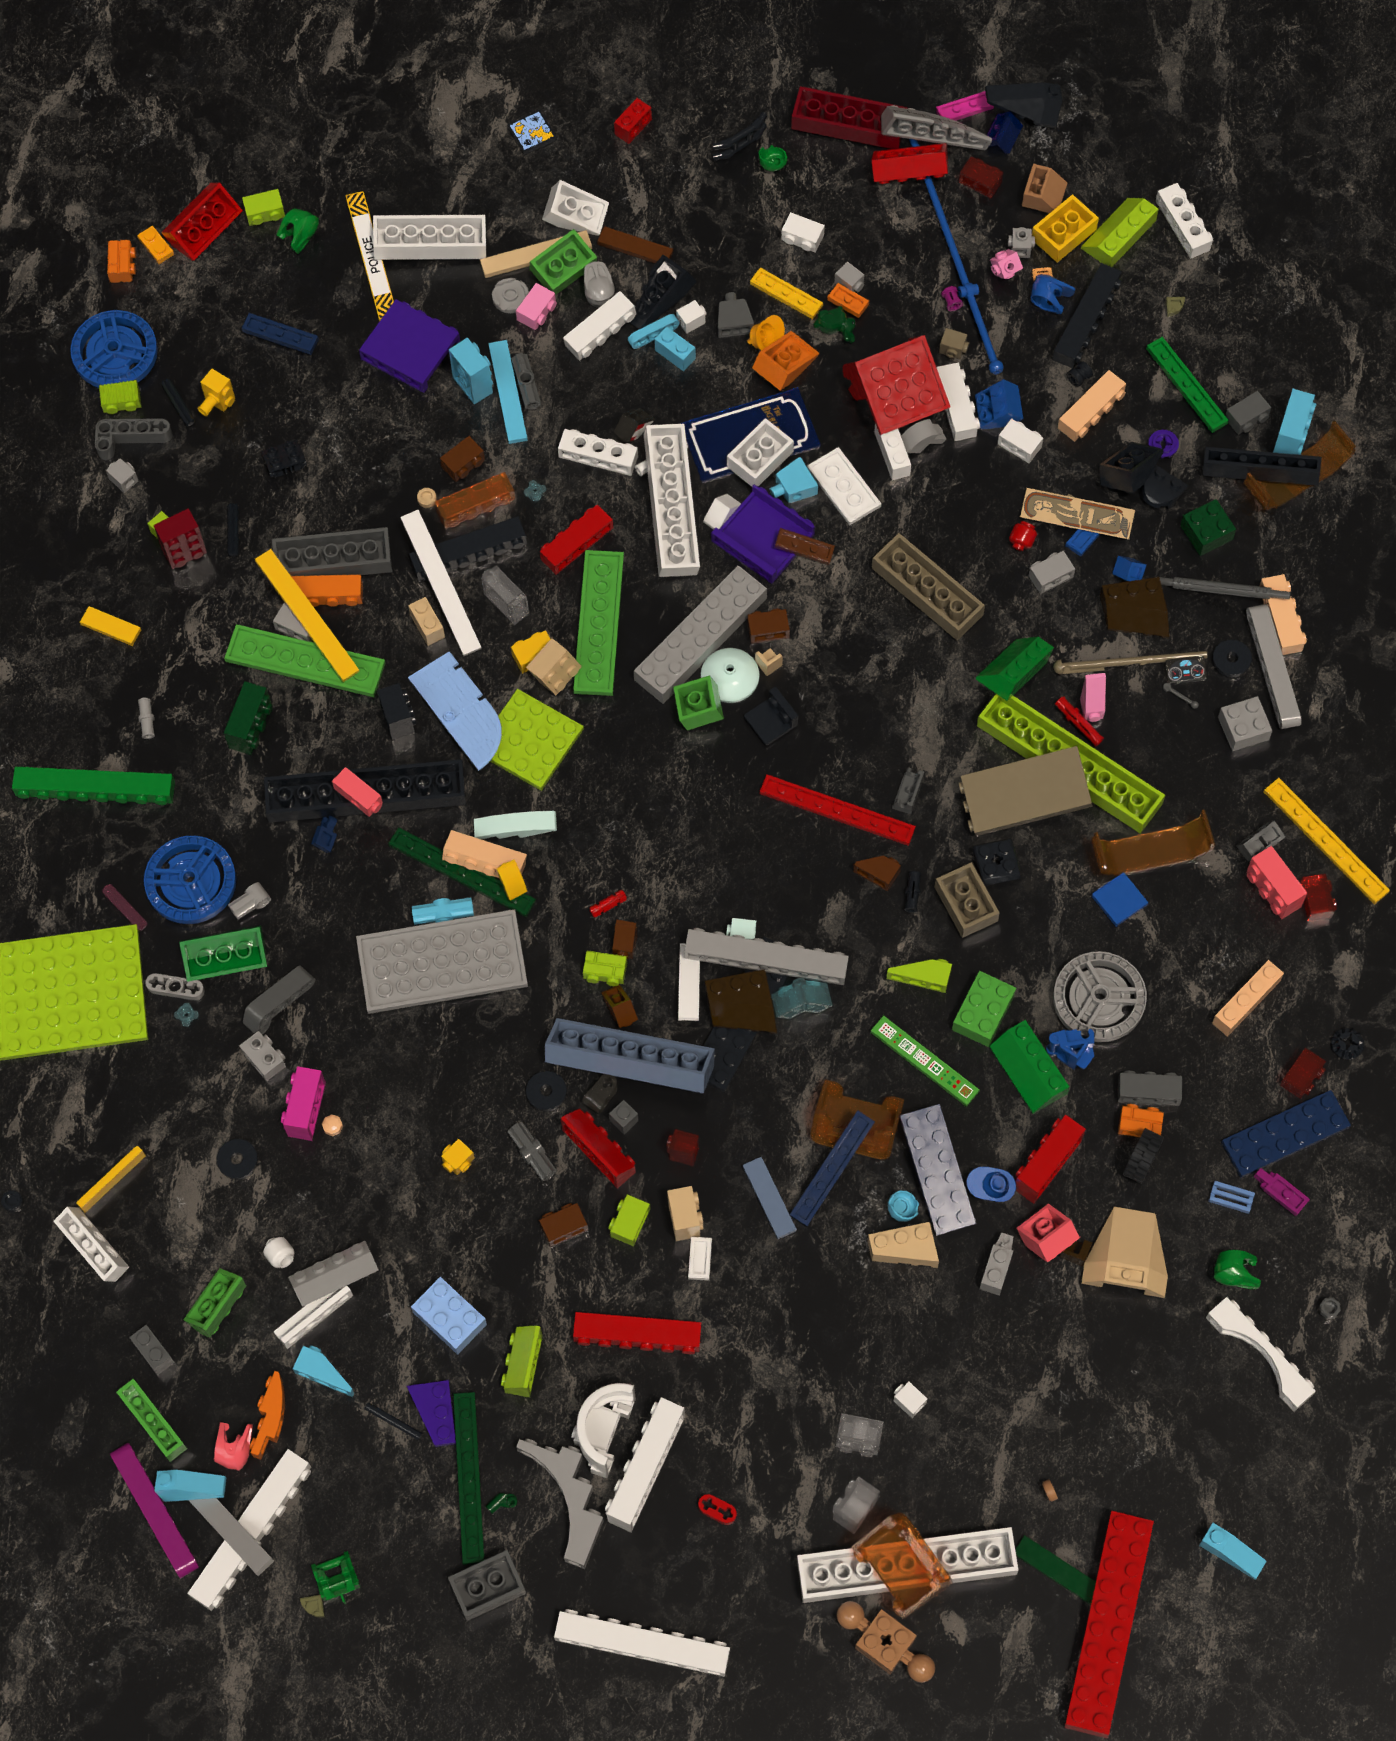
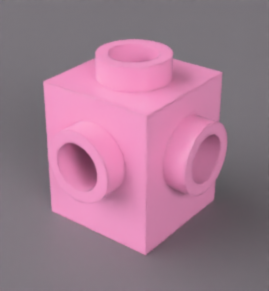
(1006, 264)

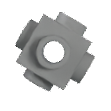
(1021, 241)

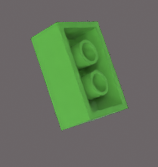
(562, 262)
(984, 1008)

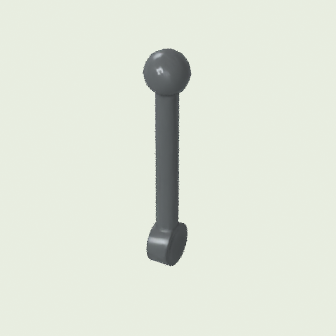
(1167, 687)

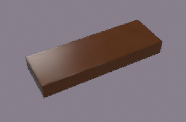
(804, 546)

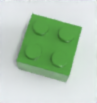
(698, 702)

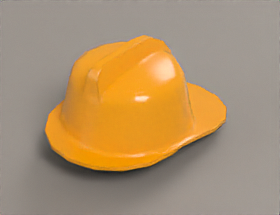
(766, 332)

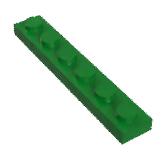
(1187, 384)

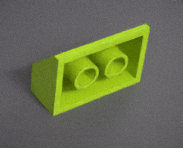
(522, 1360)

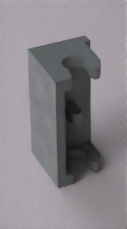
(908, 791)

